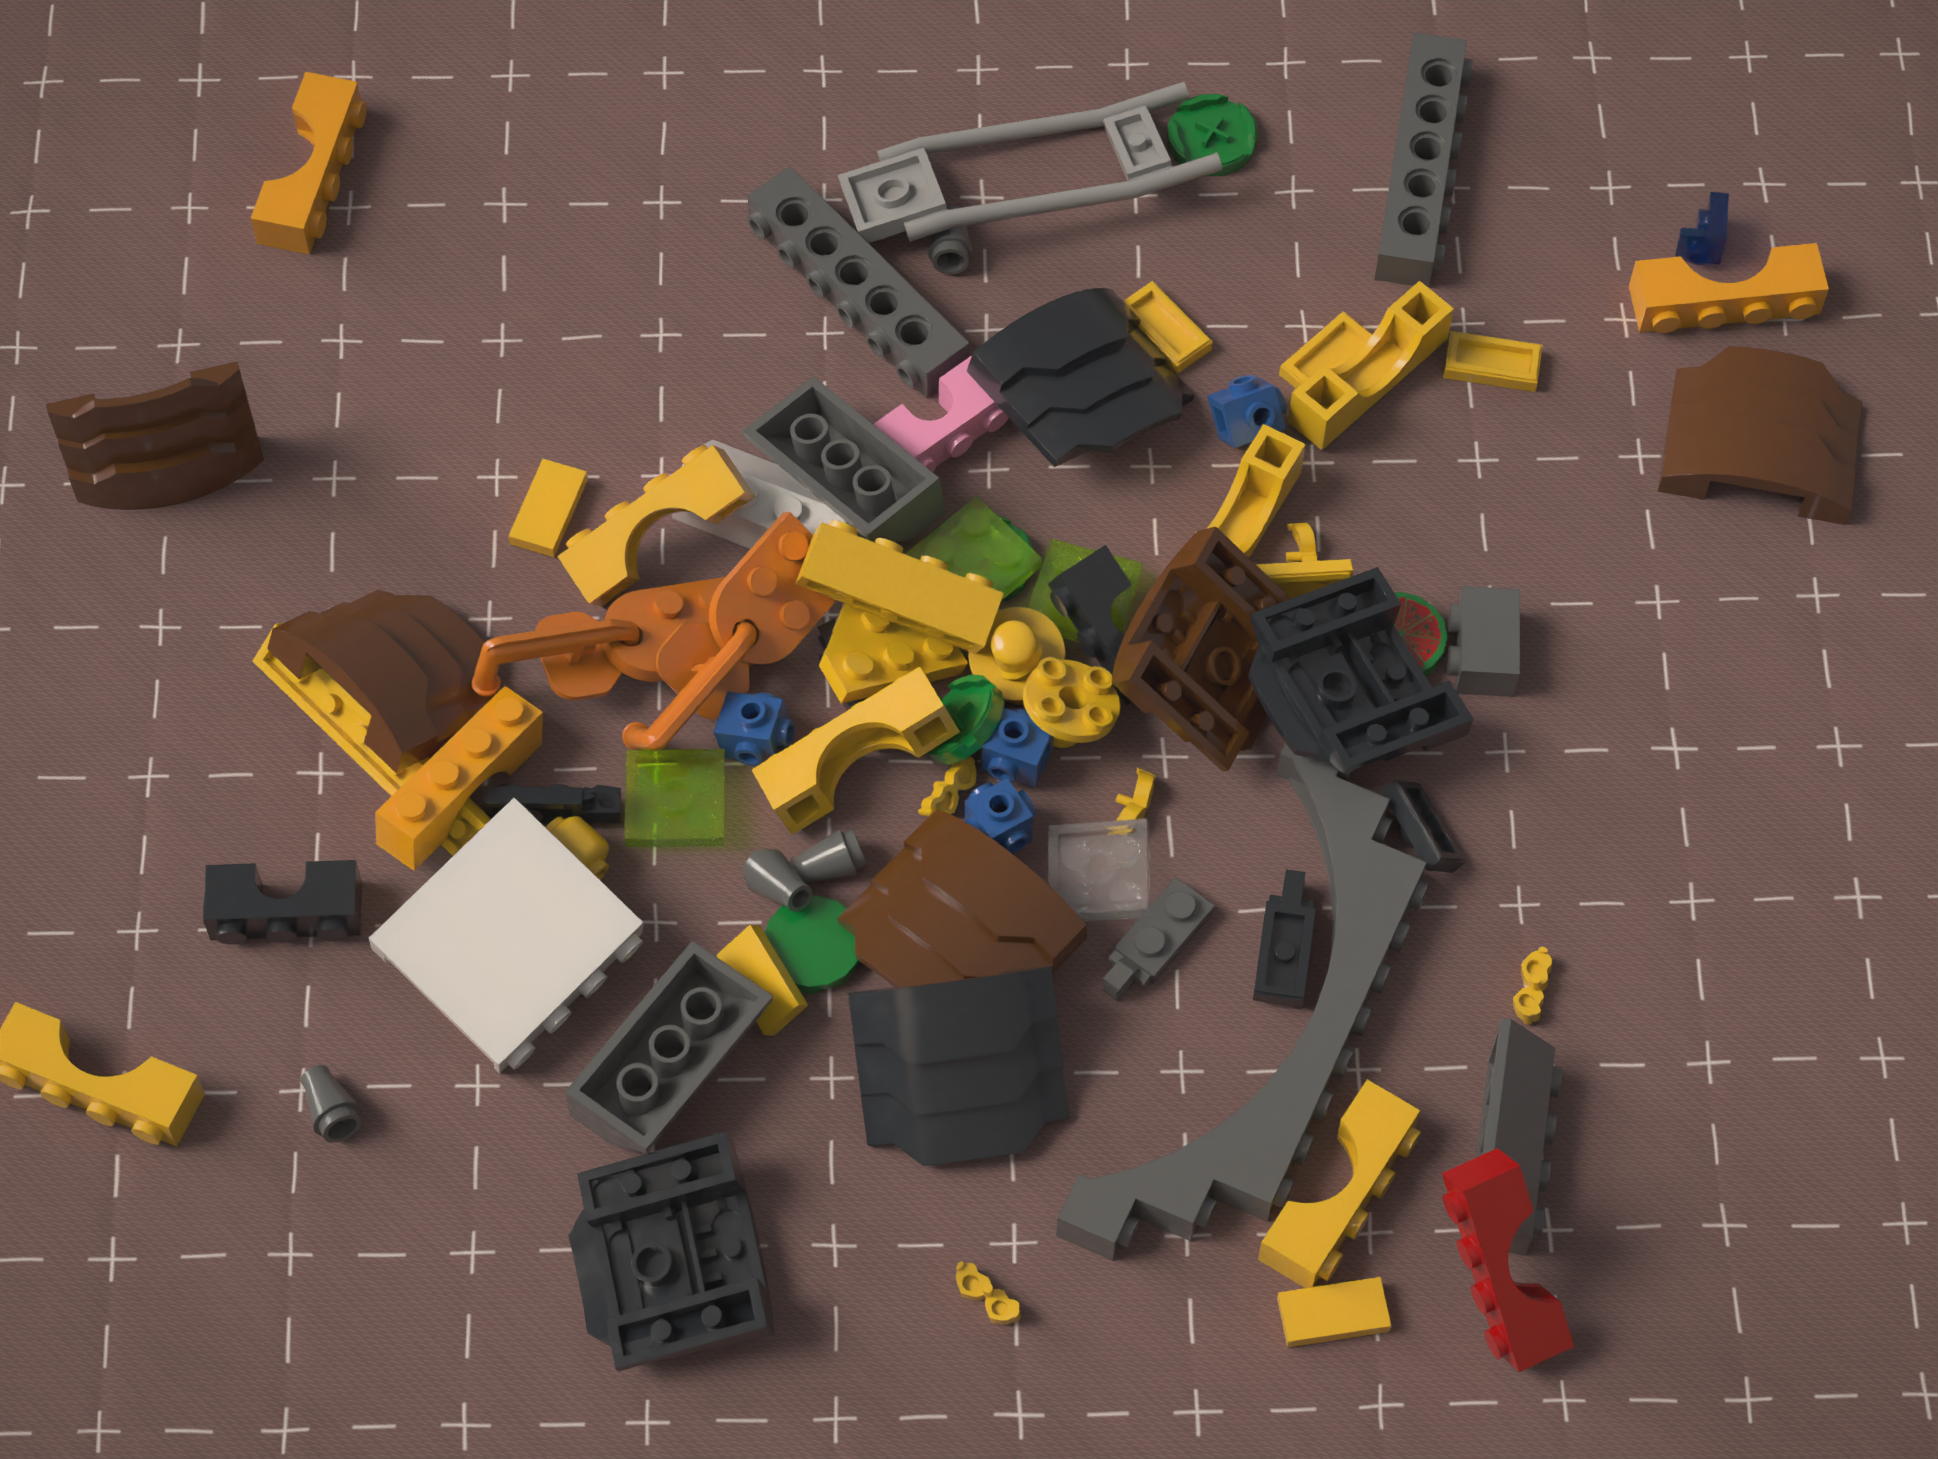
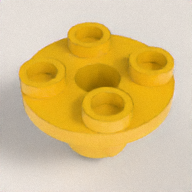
(1015, 648)
(1071, 701)

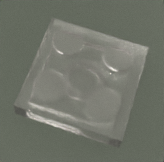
(1101, 868)

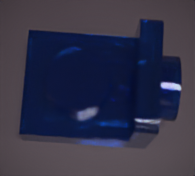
(1708, 238)

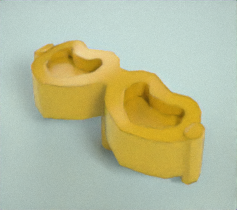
(1305, 540)
(945, 793)
(1138, 805)
(1535, 976)
(979, 1287)

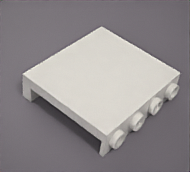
(509, 936)

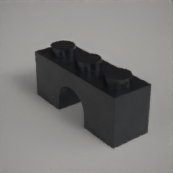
(1086, 597)
(322, 908)

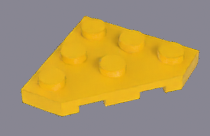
(874, 652)

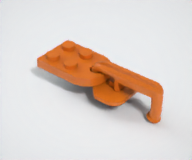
(590, 655)
(715, 656)

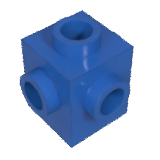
(1245, 408)
(753, 727)
(1016, 749)
(1002, 814)

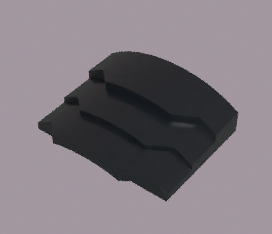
(1079, 376)
(1345, 679)
(960, 1065)
(670, 1254)

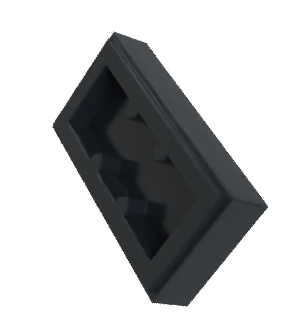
(1422, 826)

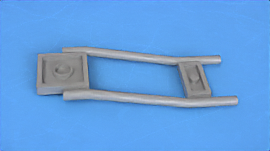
(905, 194)

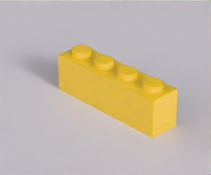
(899, 586)

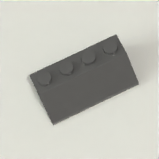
(849, 464)
(665, 1050)
(1517, 1114)

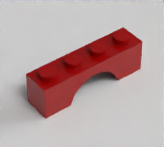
(1489, 1205)

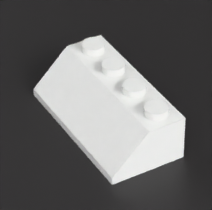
(774, 494)

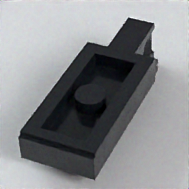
(593, 804)
(1285, 945)

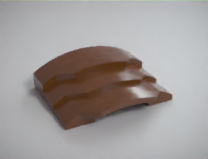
(1763, 426)
(158, 443)
(1196, 645)
(399, 660)
(958, 911)

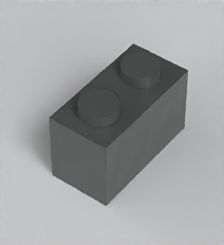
(1486, 641)

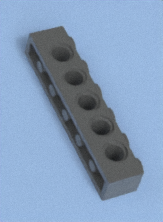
(1431, 64)
(790, 201)

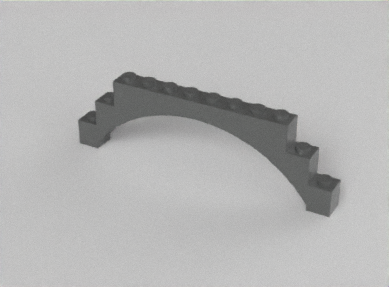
(1254, 1149)

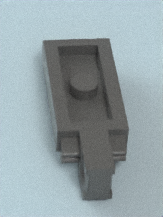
(1157, 939)

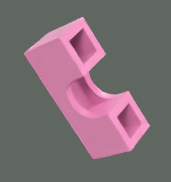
(968, 417)

